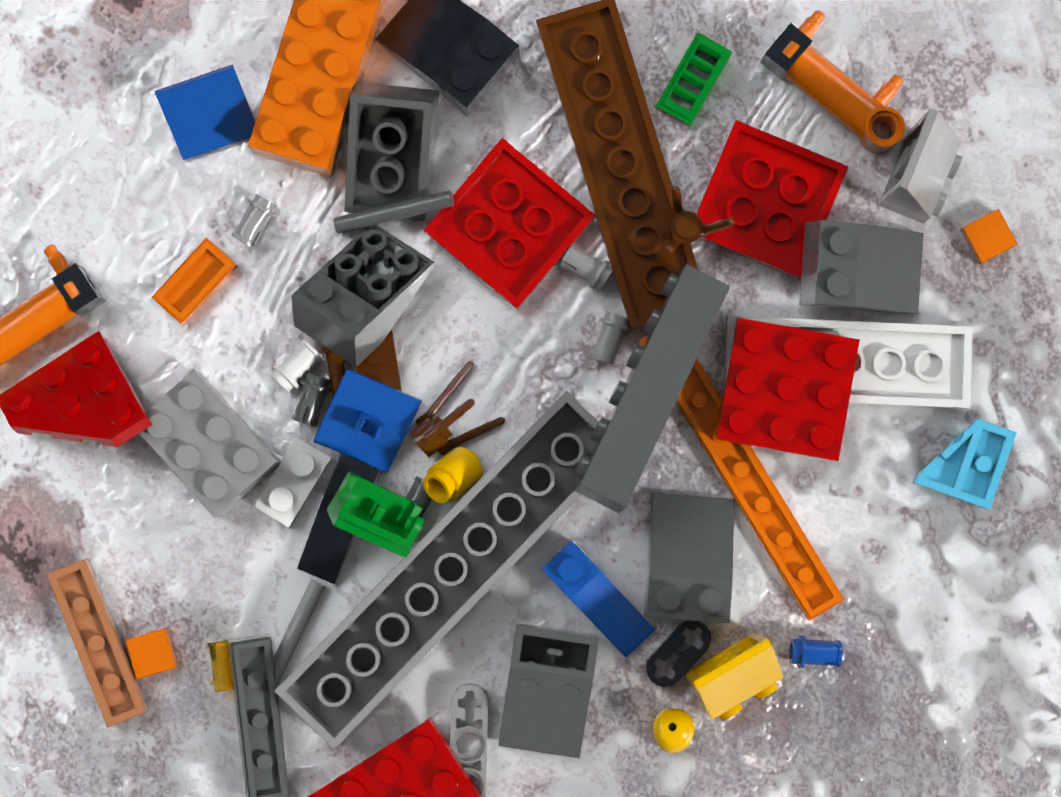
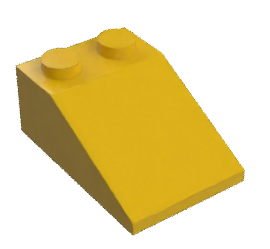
(735, 676)

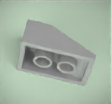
(922, 169)

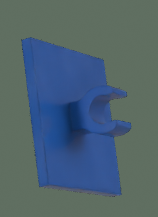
(206, 112)
(367, 420)

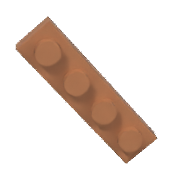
(97, 642)

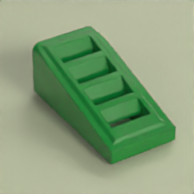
(709, 48)

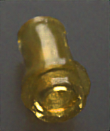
(220, 666)

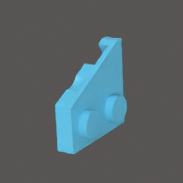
(970, 464)

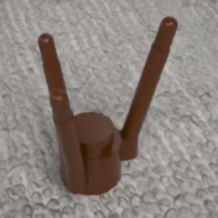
(687, 226)
(433, 434)

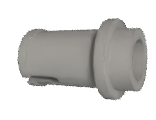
(254, 220)
(587, 267)
(609, 337)

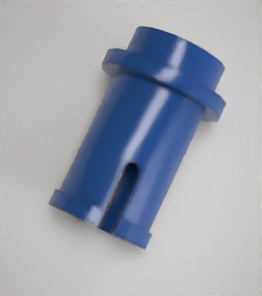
(815, 652)

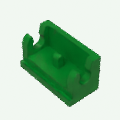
(376, 514)

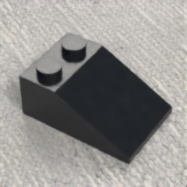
(450, 49)

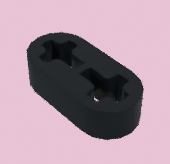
(685, 660)

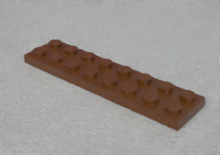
(615, 150)

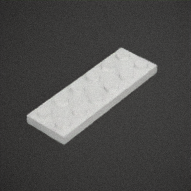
(896, 360)

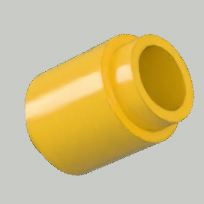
(453, 475)

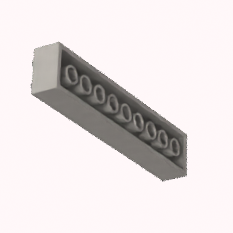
(442, 575)

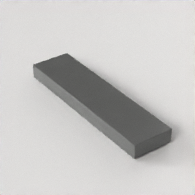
(258, 717)

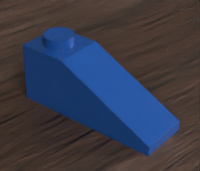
(598, 598)

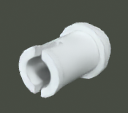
(296, 366)

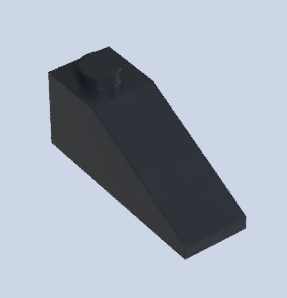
(328, 544)

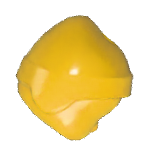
(674, 740)

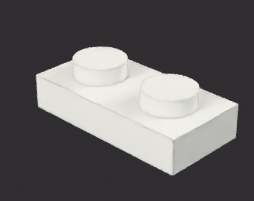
(293, 482)

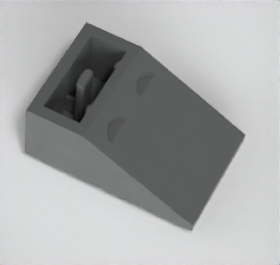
(360, 294)
(548, 690)

